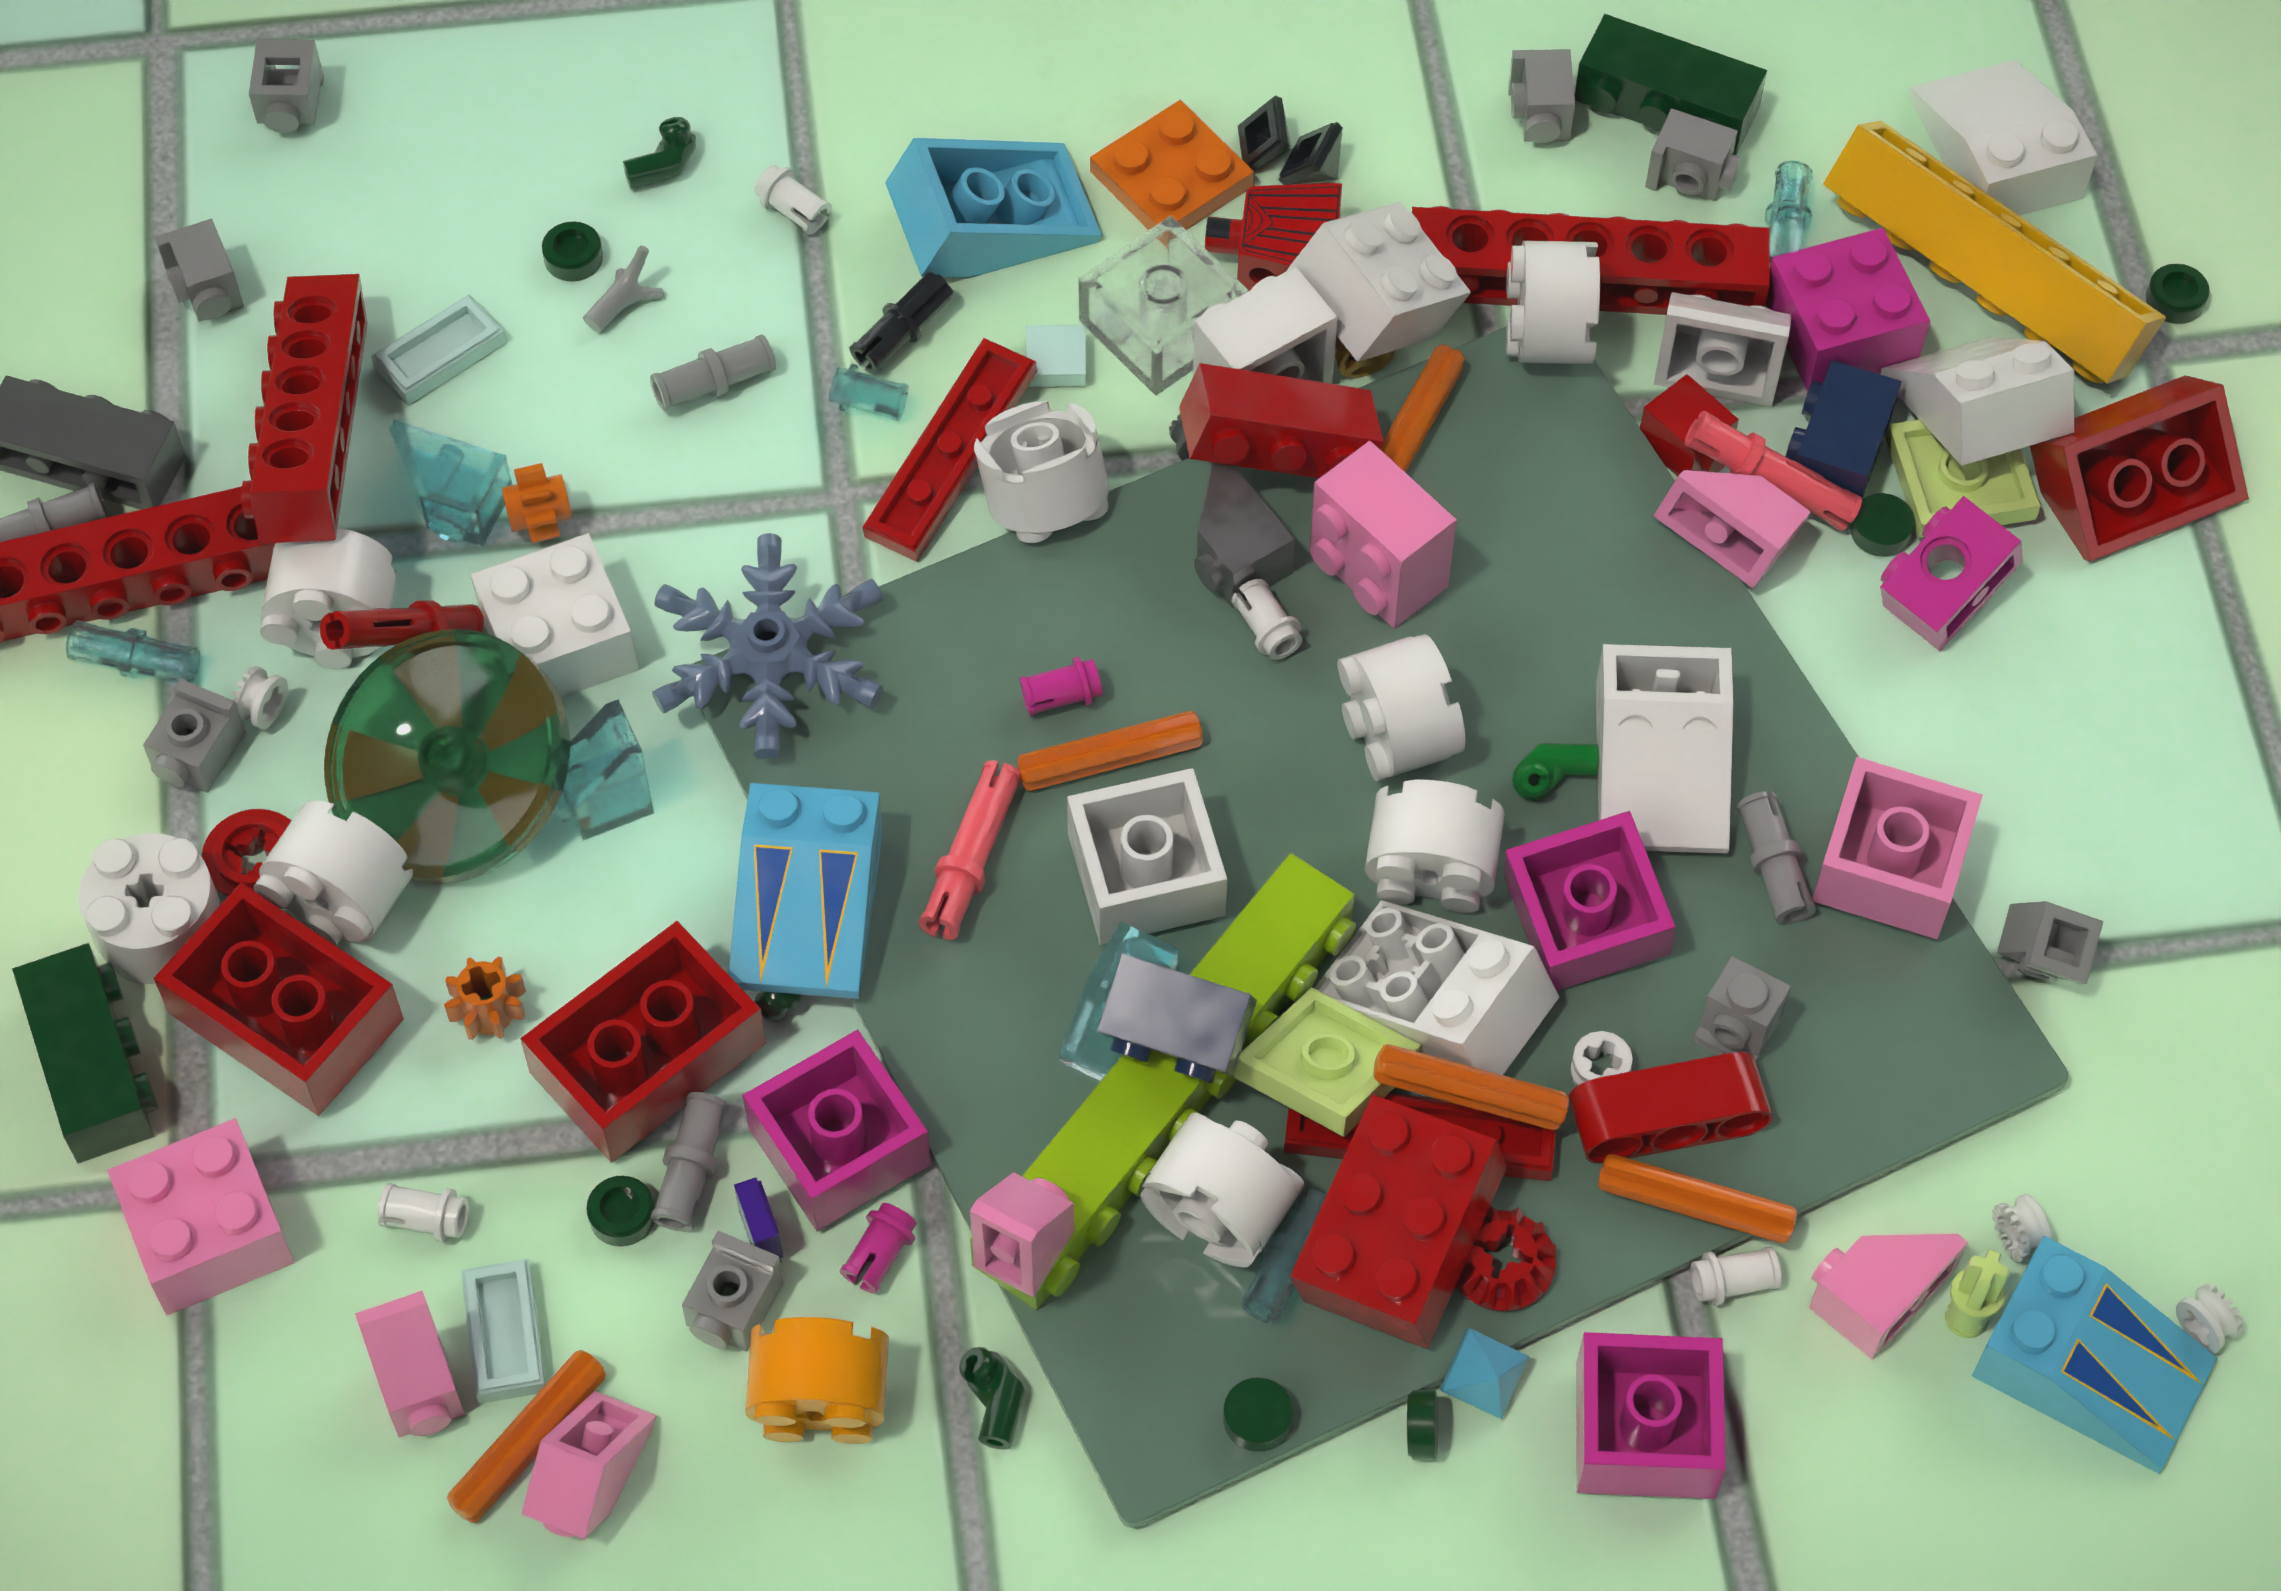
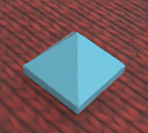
(1484, 1373)

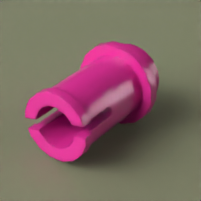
(1061, 686)
(880, 1244)

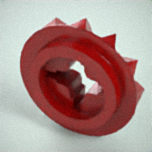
(239, 836)
(1519, 1282)

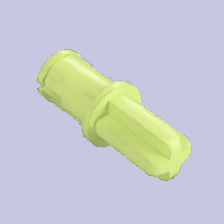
(1976, 1295)

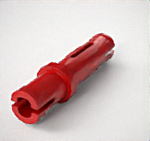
(394, 625)

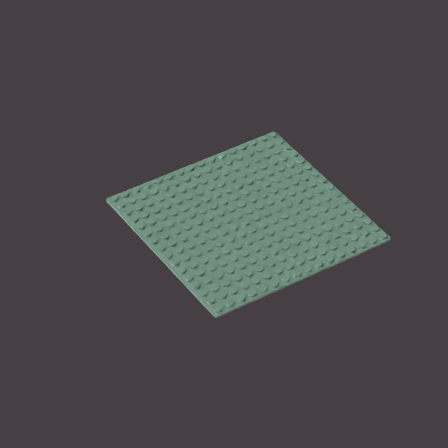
(1554, 553)

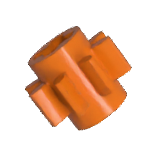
(536, 503)
(481, 980)

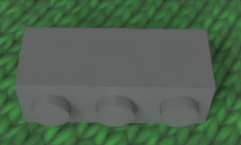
(85, 441)

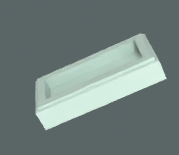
(438, 349)
(503, 1331)

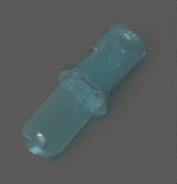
(1789, 212)

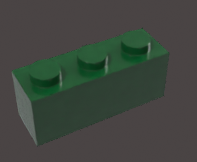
(1648, 73)
(86, 1052)

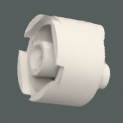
(1556, 302)
(1042, 469)
(322, 578)
(1401, 706)
(1434, 845)
(334, 873)
(145, 901)
(1221, 1189)

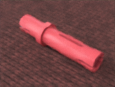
(1751, 457)
(962, 870)

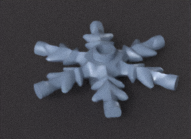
(768, 646)

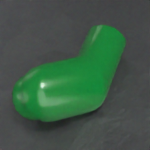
(1550, 763)

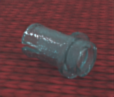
(868, 393)

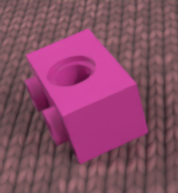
(1942, 607)

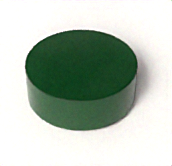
(572, 251)
(2178, 293)
(1883, 525)
(620, 1210)
(1257, 1414)
(1422, 1425)

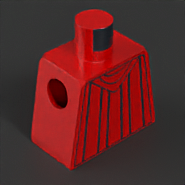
(1273, 227)

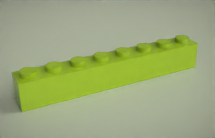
(1142, 1105)

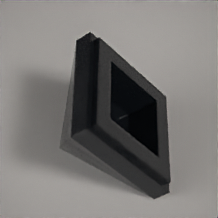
(1264, 134)
(1314, 156)

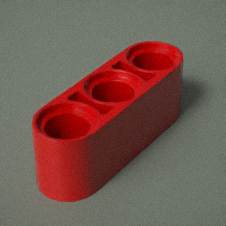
(1670, 1107)

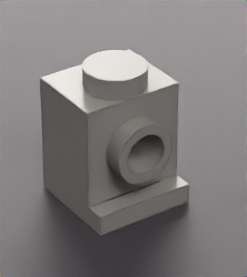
(1542, 93)
(285, 96)
(1693, 156)
(200, 269)
(194, 737)
(2050, 941)
(1741, 1010)
(730, 1319)

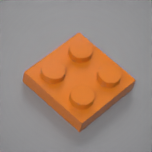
(1172, 169)

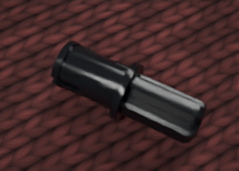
(901, 322)

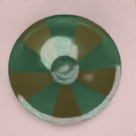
(450, 752)

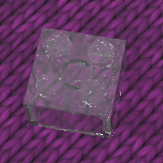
(1148, 298)

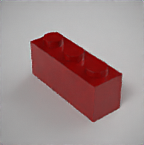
(1275, 421)

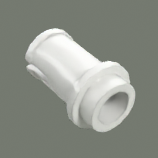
(780, 190)
(1274, 630)
(423, 1211)
(1735, 1274)

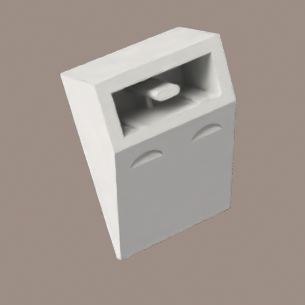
(1667, 743)
(1443, 985)

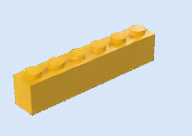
(1993, 252)

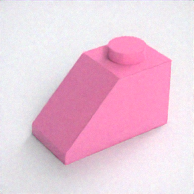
(1733, 519)
(1021, 1230)
(1882, 1284)
(410, 1365)
(586, 1465)

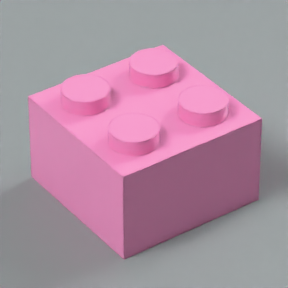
(1381, 535)
(1897, 848)
(200, 1217)

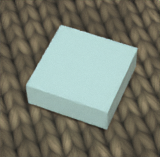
(1058, 354)

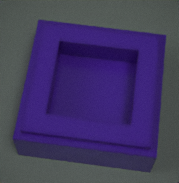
(758, 1216)

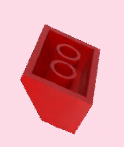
(2142, 466)

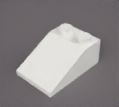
(2007, 136)
(1989, 395)

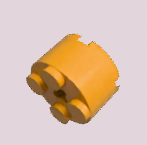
(817, 1379)

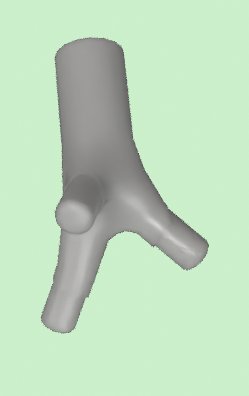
(622, 293)

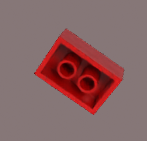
(279, 998)
(643, 1040)
(1399, 1221)

